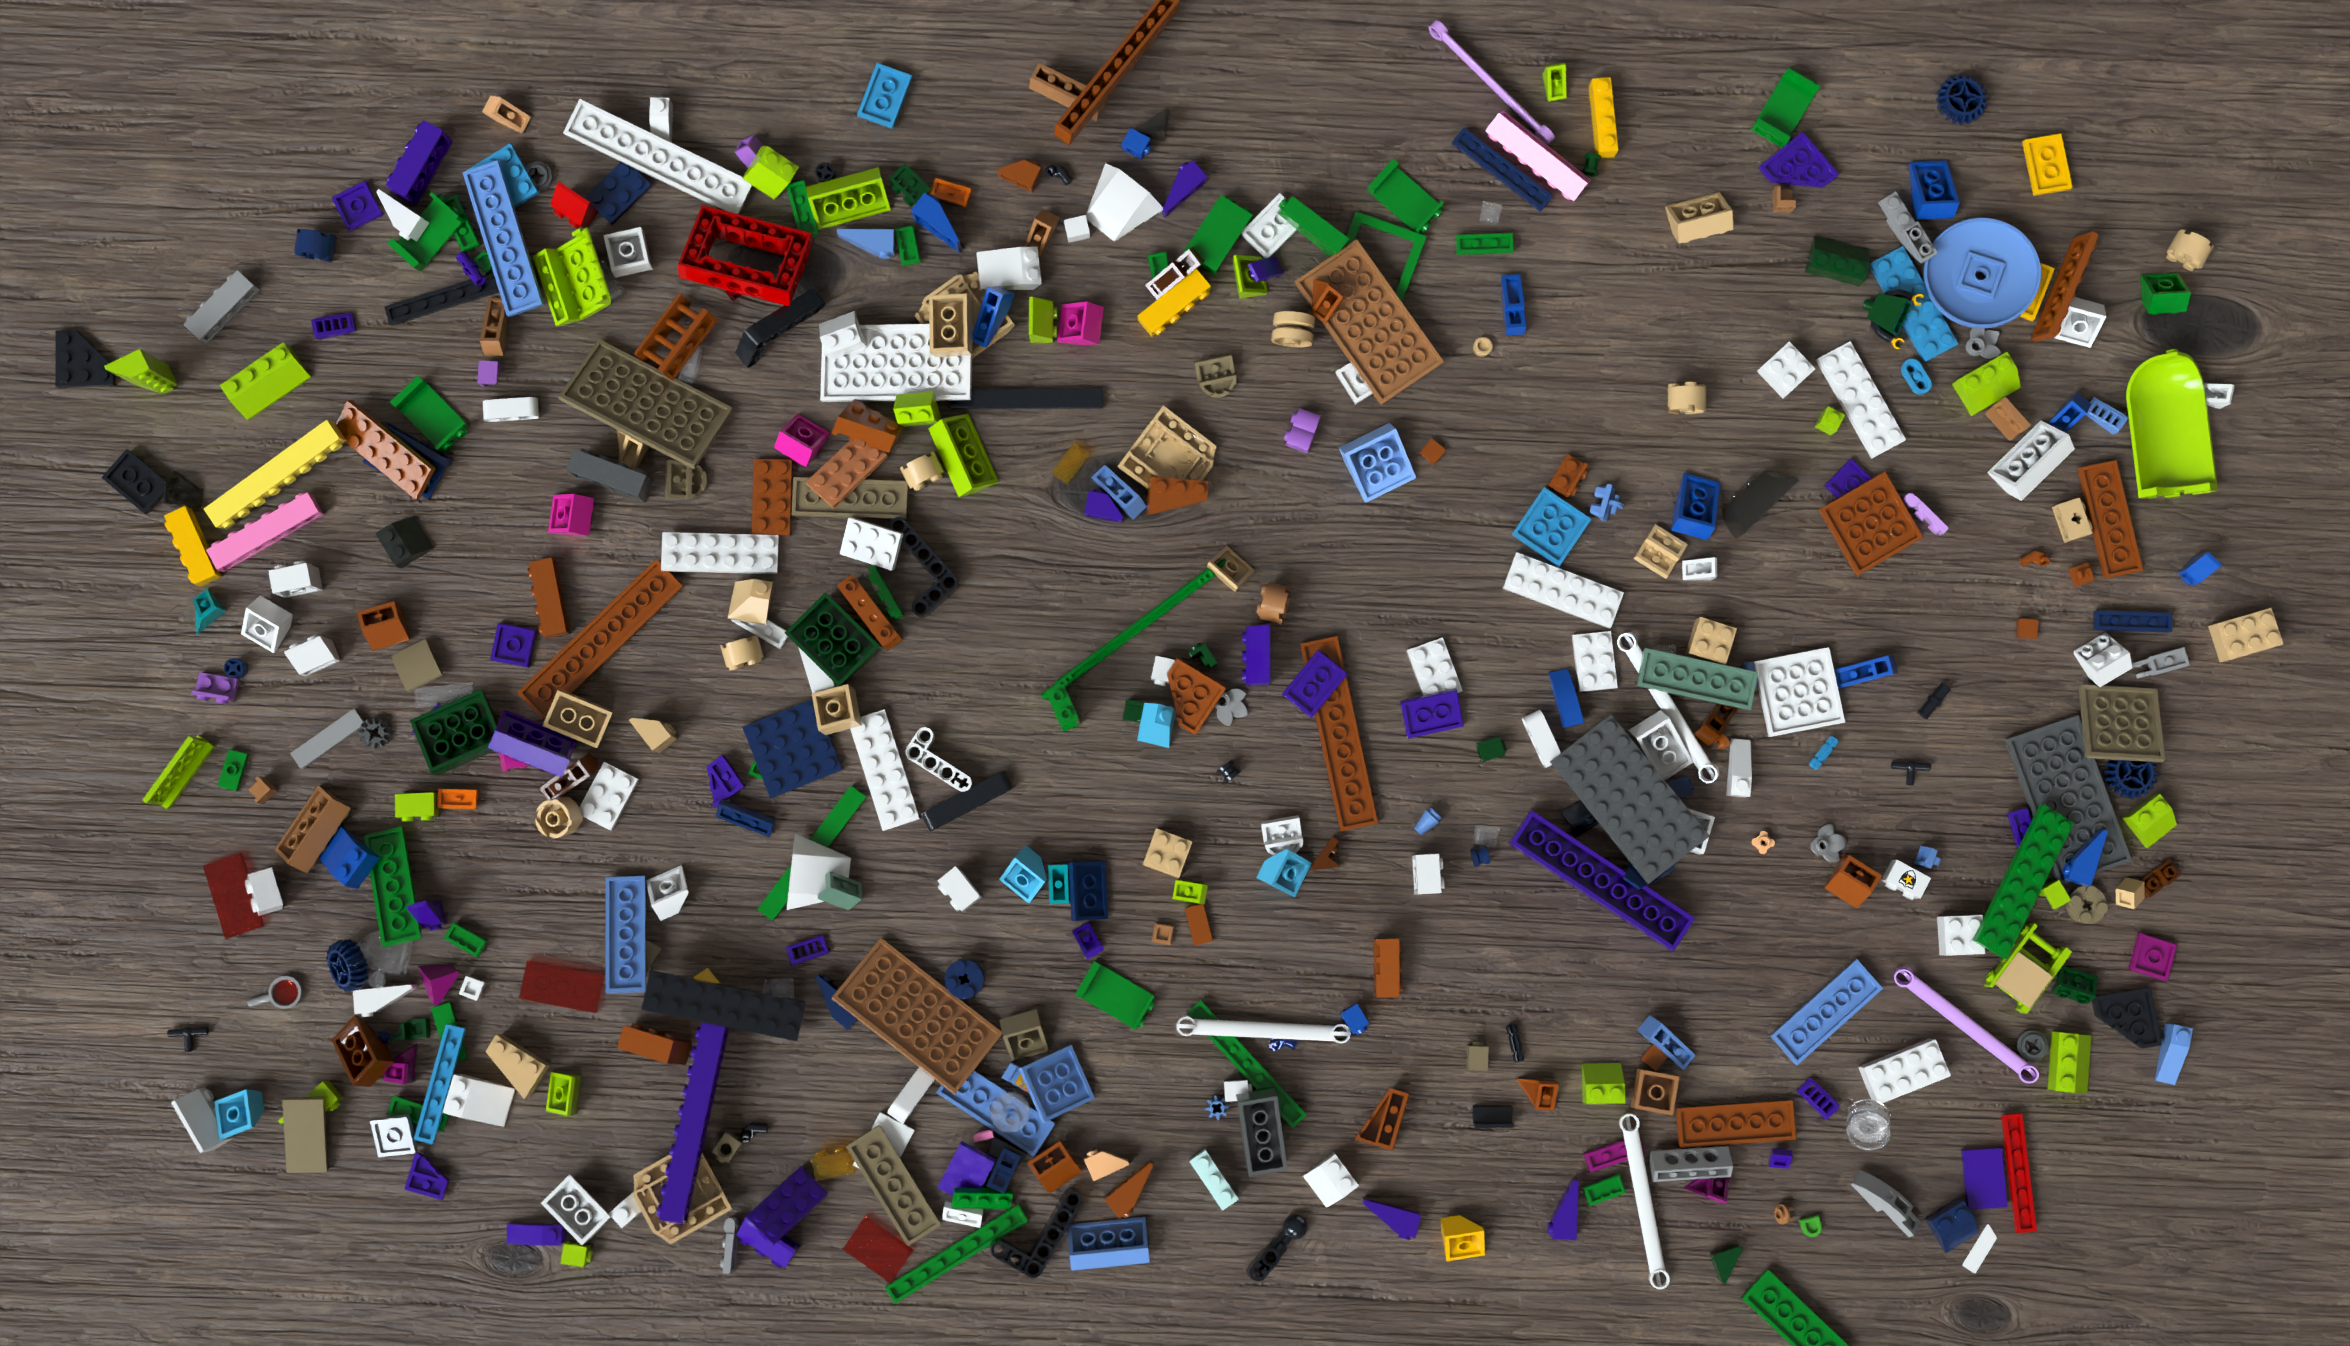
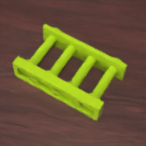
(2057, 955)

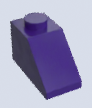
(1101, 506)

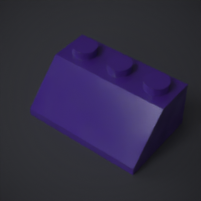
(1256, 655)
(780, 1253)

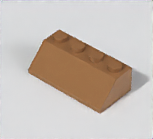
(312, 829)

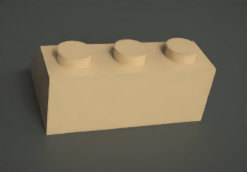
(1699, 217)

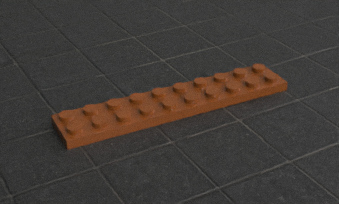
(601, 637)
(1342, 747)

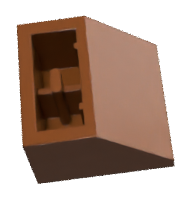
(384, 625)
(1852, 881)
(1054, 1166)

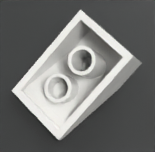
(1009, 268)
(1661, 744)
(478, 1100)

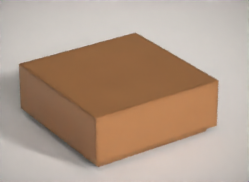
(1162, 934)

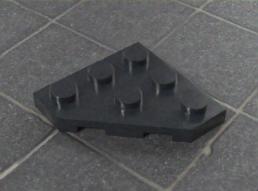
(79, 362)
(2130, 1015)

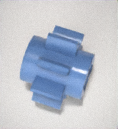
(1217, 1113)

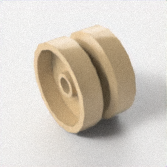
(1293, 329)

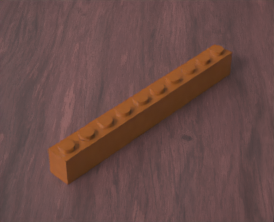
(1115, 69)

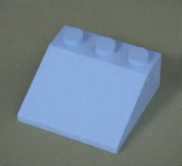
(1377, 462)

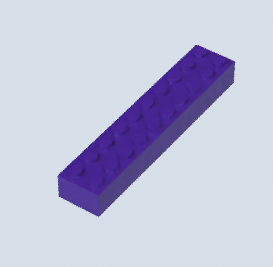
(1600, 881)
(693, 1124)

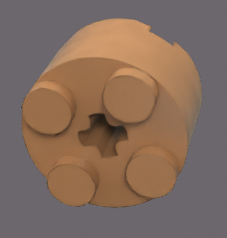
(1274, 602)

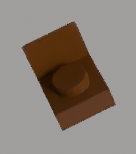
(1323, 860)

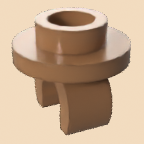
(1782, 1214)

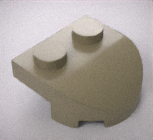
(1216, 375)
(683, 481)

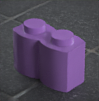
(1302, 431)

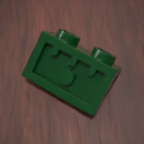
(909, 185)
(1206, 657)
(2075, 985)

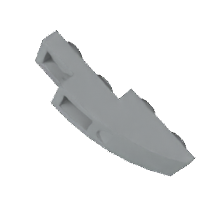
(1905, 228)
(1886, 1198)

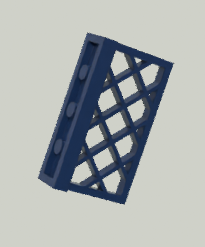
(424, 450)

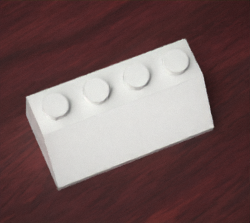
(2031, 459)

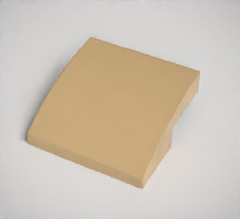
(1660, 551)
(2024, 980)

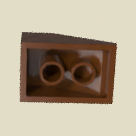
(362, 1053)

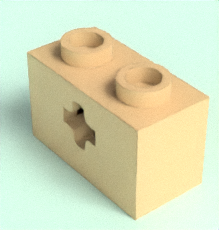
(2071, 529)

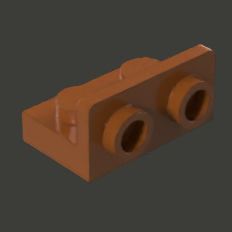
(1567, 476)

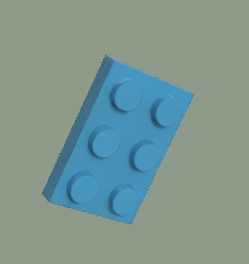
(884, 95)

